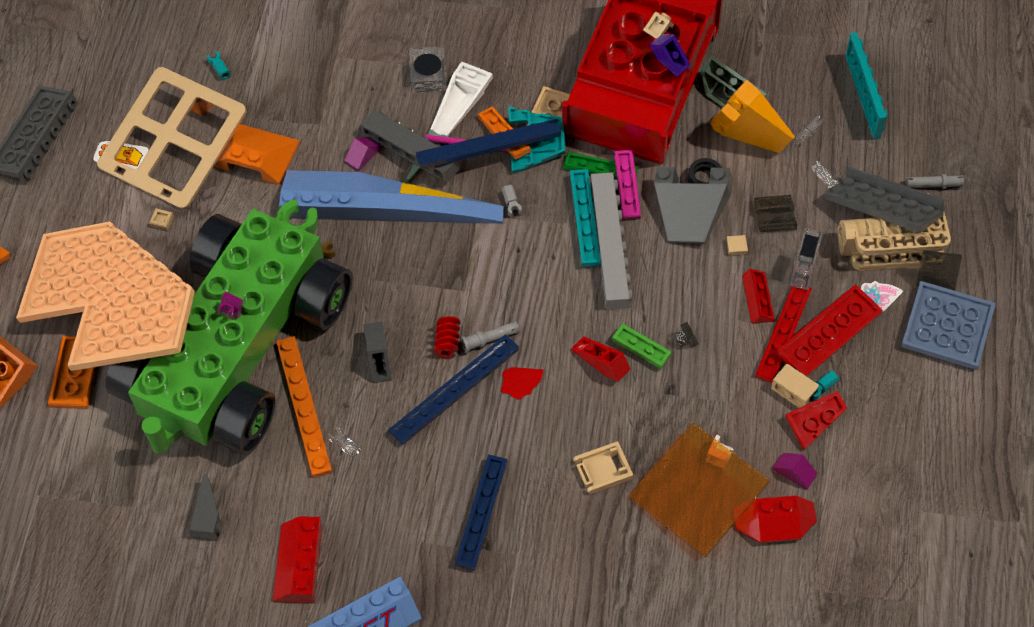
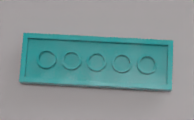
(866, 86)

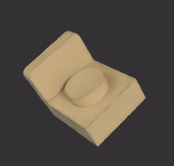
(658, 25)

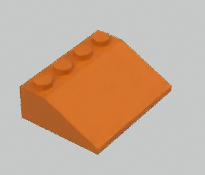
(14, 370)

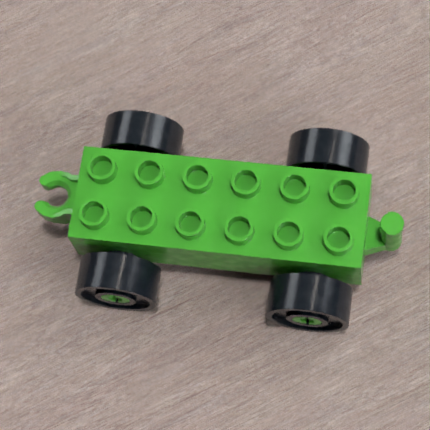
(206, 384)

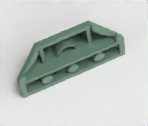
(721, 81)

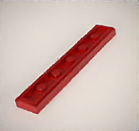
(782, 333)

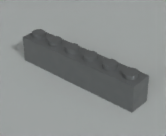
(404, 142)

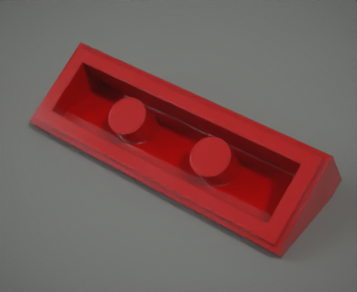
(758, 296)

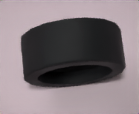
(701, 164)

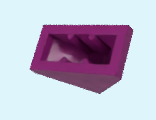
(361, 152)
(796, 469)

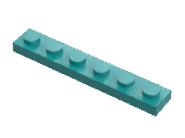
(585, 218)

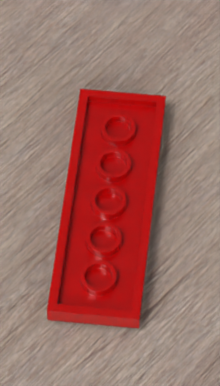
(829, 331)

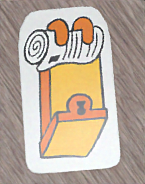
(129, 155)

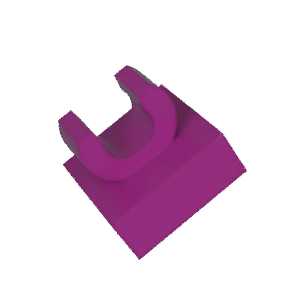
(231, 305)

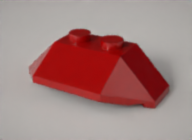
(777, 519)

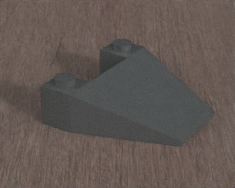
(689, 208)

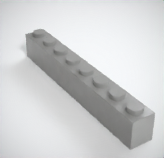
(610, 243)

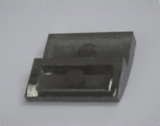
(775, 213)

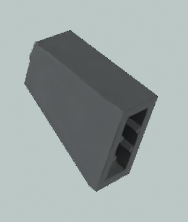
(377, 352)

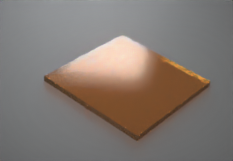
(699, 489)

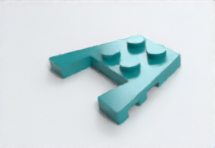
(541, 150)

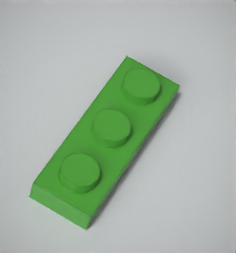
(641, 346)

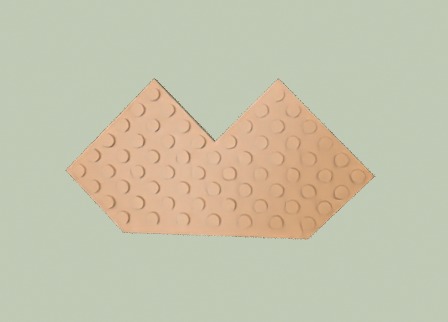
(126, 296)

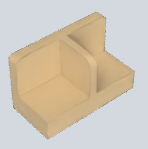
(794, 386)

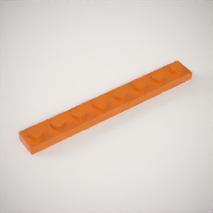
(304, 407)

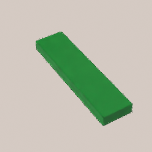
(594, 165)

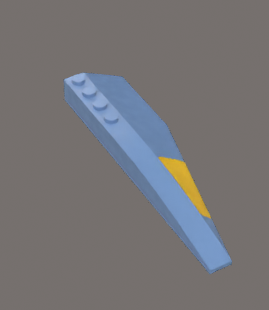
(378, 198)

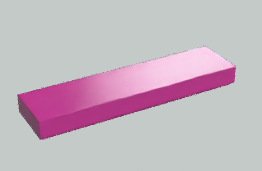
(627, 184)

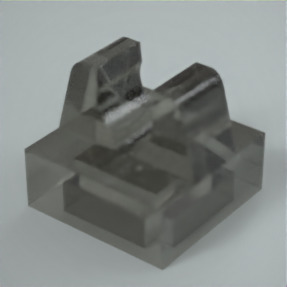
(686, 336)

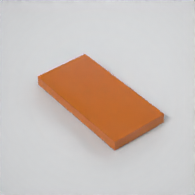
(70, 387)

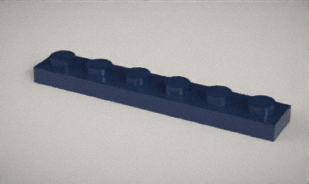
(481, 512)

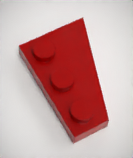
(815, 418)

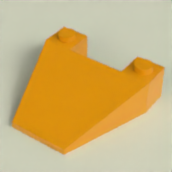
(757, 122)

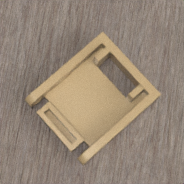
(599, 470)

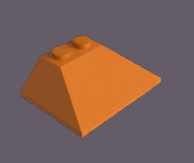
(260, 152)

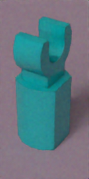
(219, 66)
(825, 383)

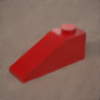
(603, 358)

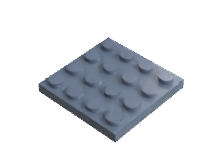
(948, 325)

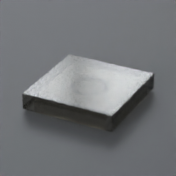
(939, 269)

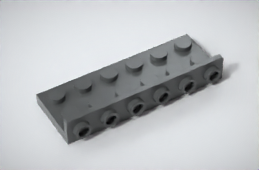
(35, 132)
(886, 200)

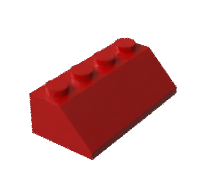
(298, 560)

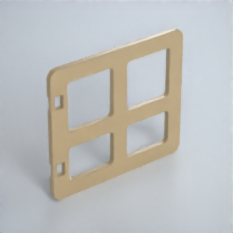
(169, 134)

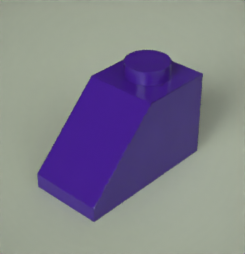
(670, 53)

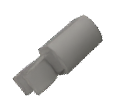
(511, 199)

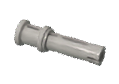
(481, 338)

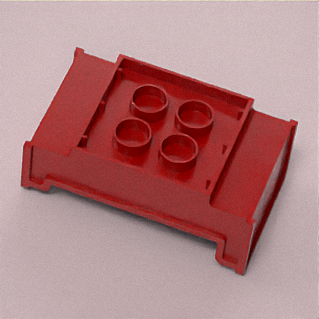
(622, 89)

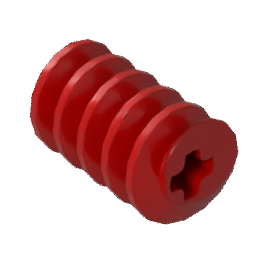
(447, 337)

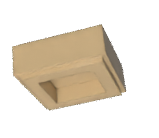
(161, 219)
(737, 245)

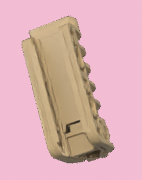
(883, 239)

